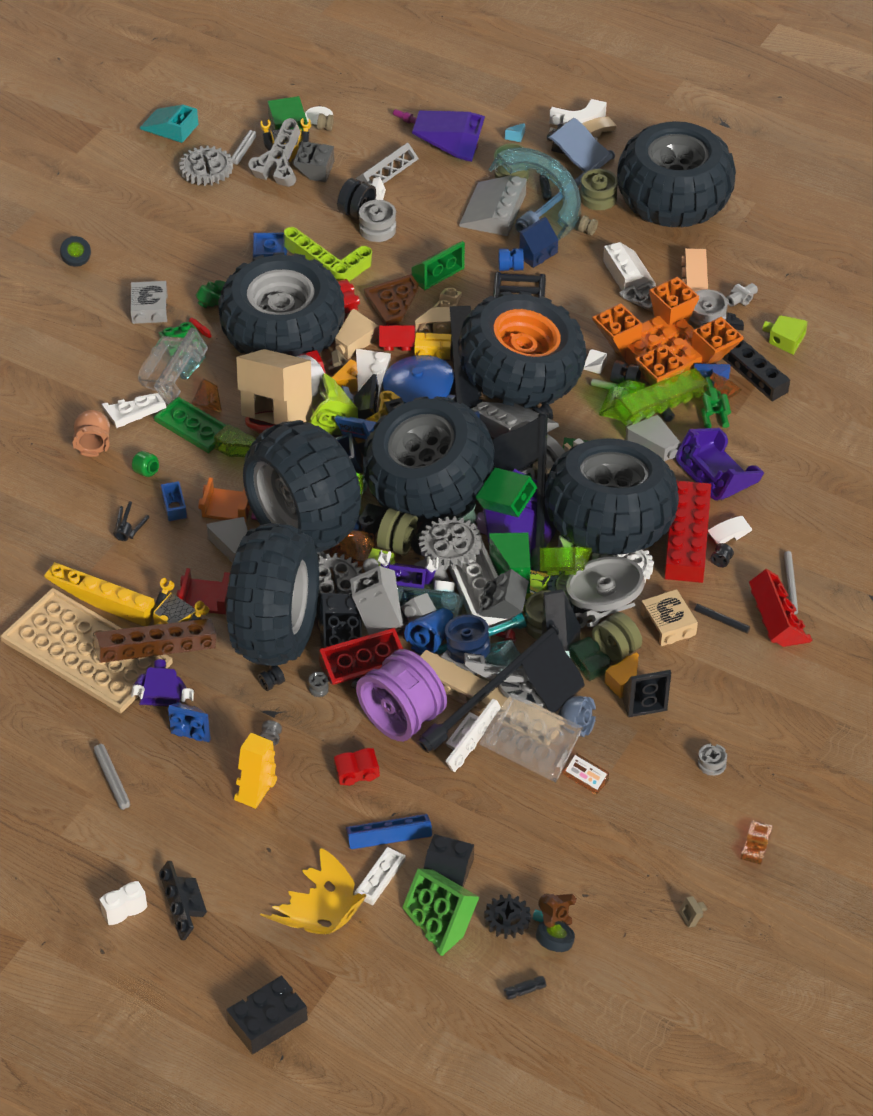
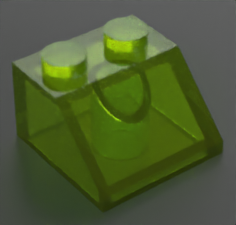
(617, 392)
(564, 559)

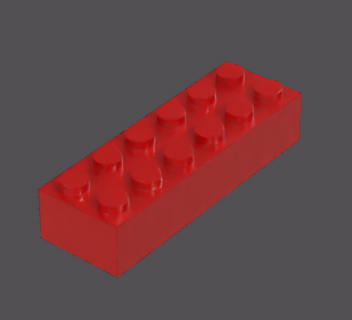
(689, 533)

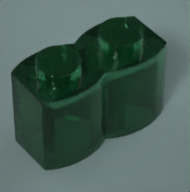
(589, 658)

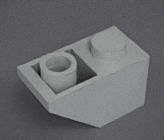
(415, 609)

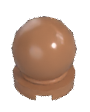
(91, 433)

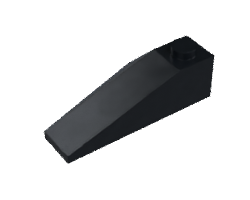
(559, 613)

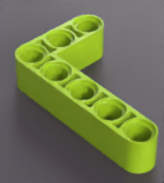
(347, 268)

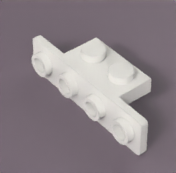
(468, 734)

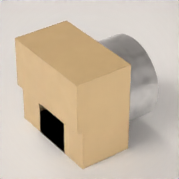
(280, 385)

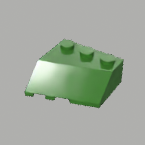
(439, 908)

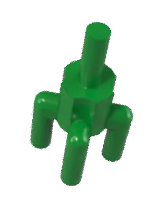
(715, 403)

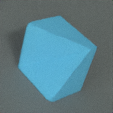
(515, 133)

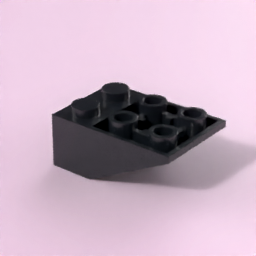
(338, 619)

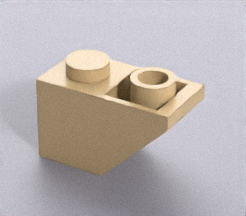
(434, 321)

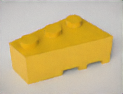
(257, 769)

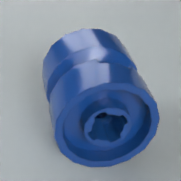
(511, 259)

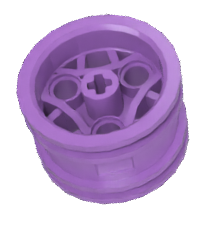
(401, 695)

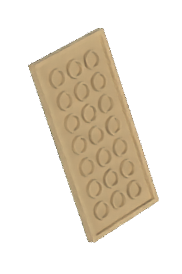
(61, 639)

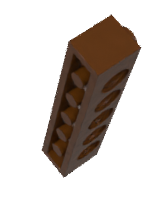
(154, 640)

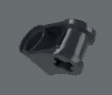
(371, 518)

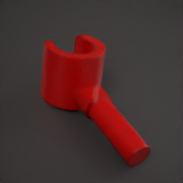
(509, 635)

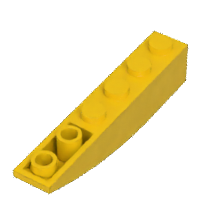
(103, 594)

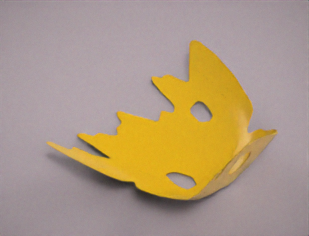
(320, 903)

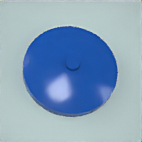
(419, 377)

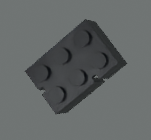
(267, 1014)

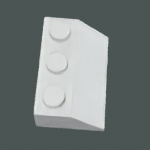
(625, 266)

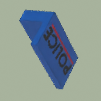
(359, 427)

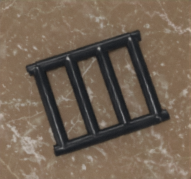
(519, 278)

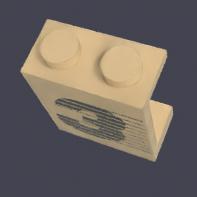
(670, 617)

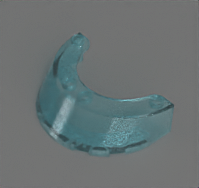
(523, 158)

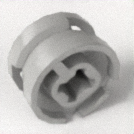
(712, 759)

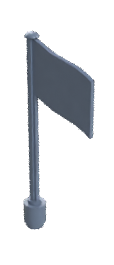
(581, 150)

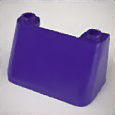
(707, 462)

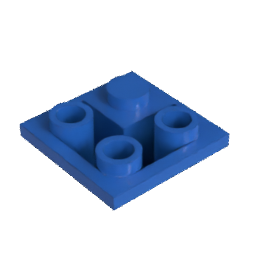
(189, 722)

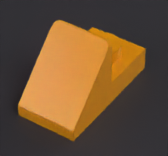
(347, 376)

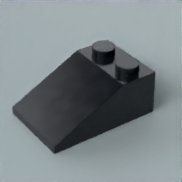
(647, 693)

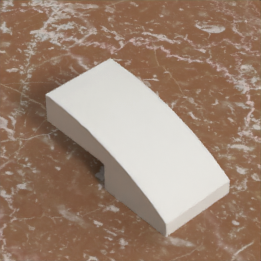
(734, 527)

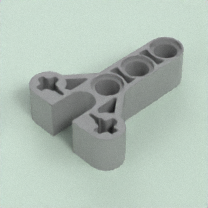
(265, 163)

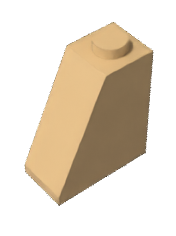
(355, 334)

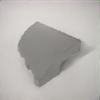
(639, 296)

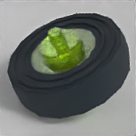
(75, 251)
(557, 938)

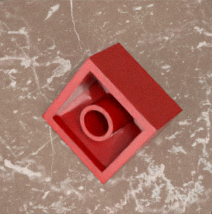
(397, 336)

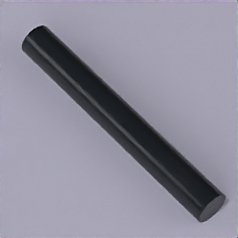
(722, 618)

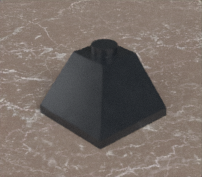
(367, 398)

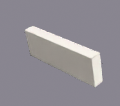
(380, 875)

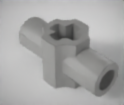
(741, 294)

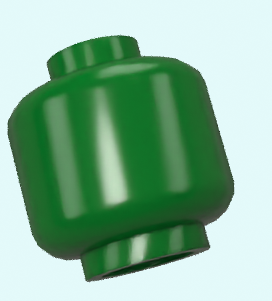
(145, 464)

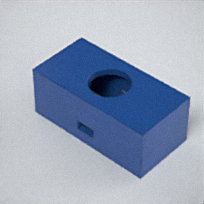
(172, 493)

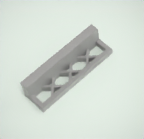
(389, 160)

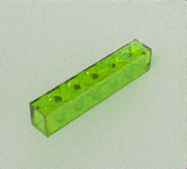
(660, 397)

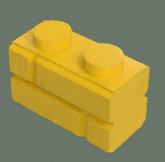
(433, 345)

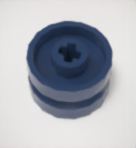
(467, 635)

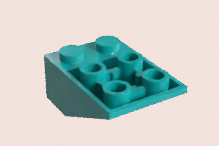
(172, 122)

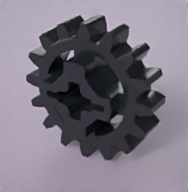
(518, 917)

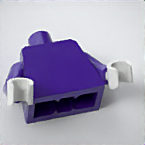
(410, 575)
(161, 686)

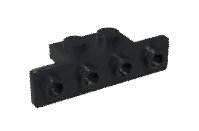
(183, 898)

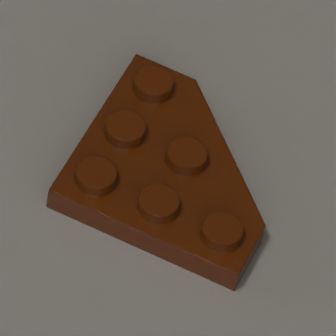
(392, 298)

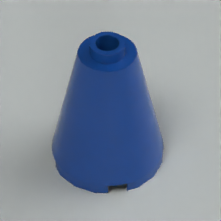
(428, 631)

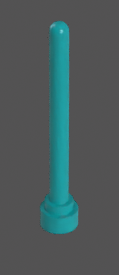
(515, 622)

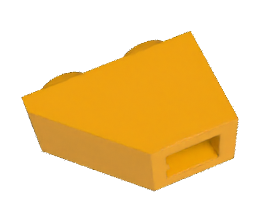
(619, 674)

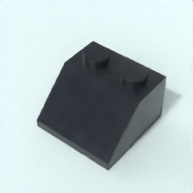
(450, 858)

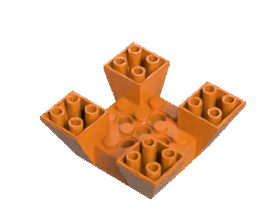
(667, 342)

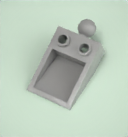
(377, 597)

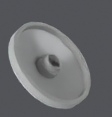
(606, 584)

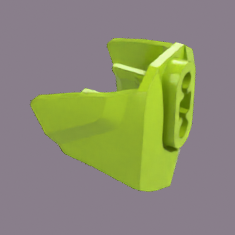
(335, 404)

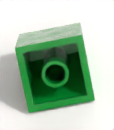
(510, 552)

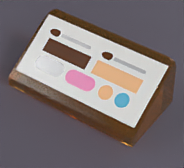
(586, 773)

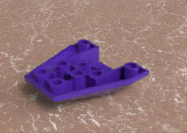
(450, 131)
(525, 523)

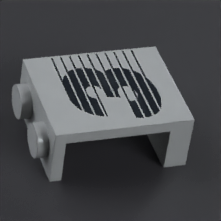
(148, 302)

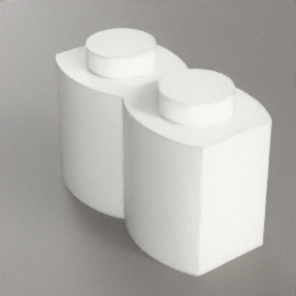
(123, 903)

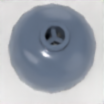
(579, 711)

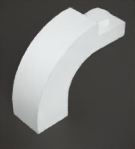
(593, 110)

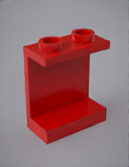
(211, 593)

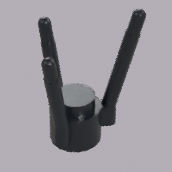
(123, 529)

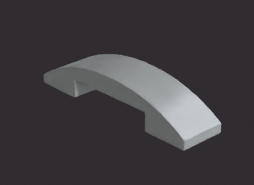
(477, 664)

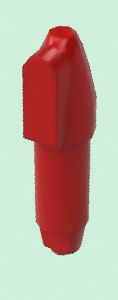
(202, 329)

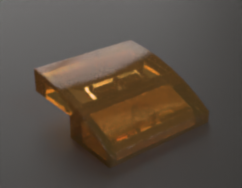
(355, 545)

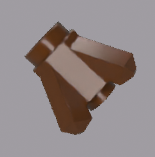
(556, 908)

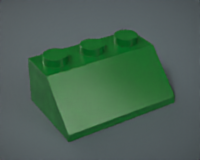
(440, 266)

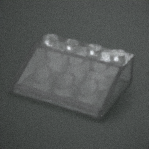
(531, 736)

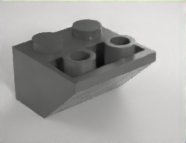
(315, 160)
(504, 596)

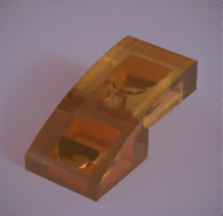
(756, 842)

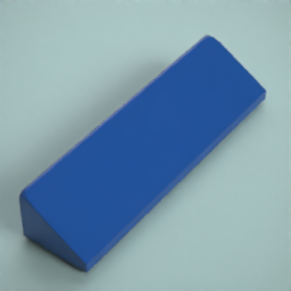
(389, 831)

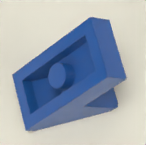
(707, 370)

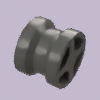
(321, 680)
(271, 731)

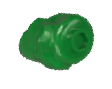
(210, 293)

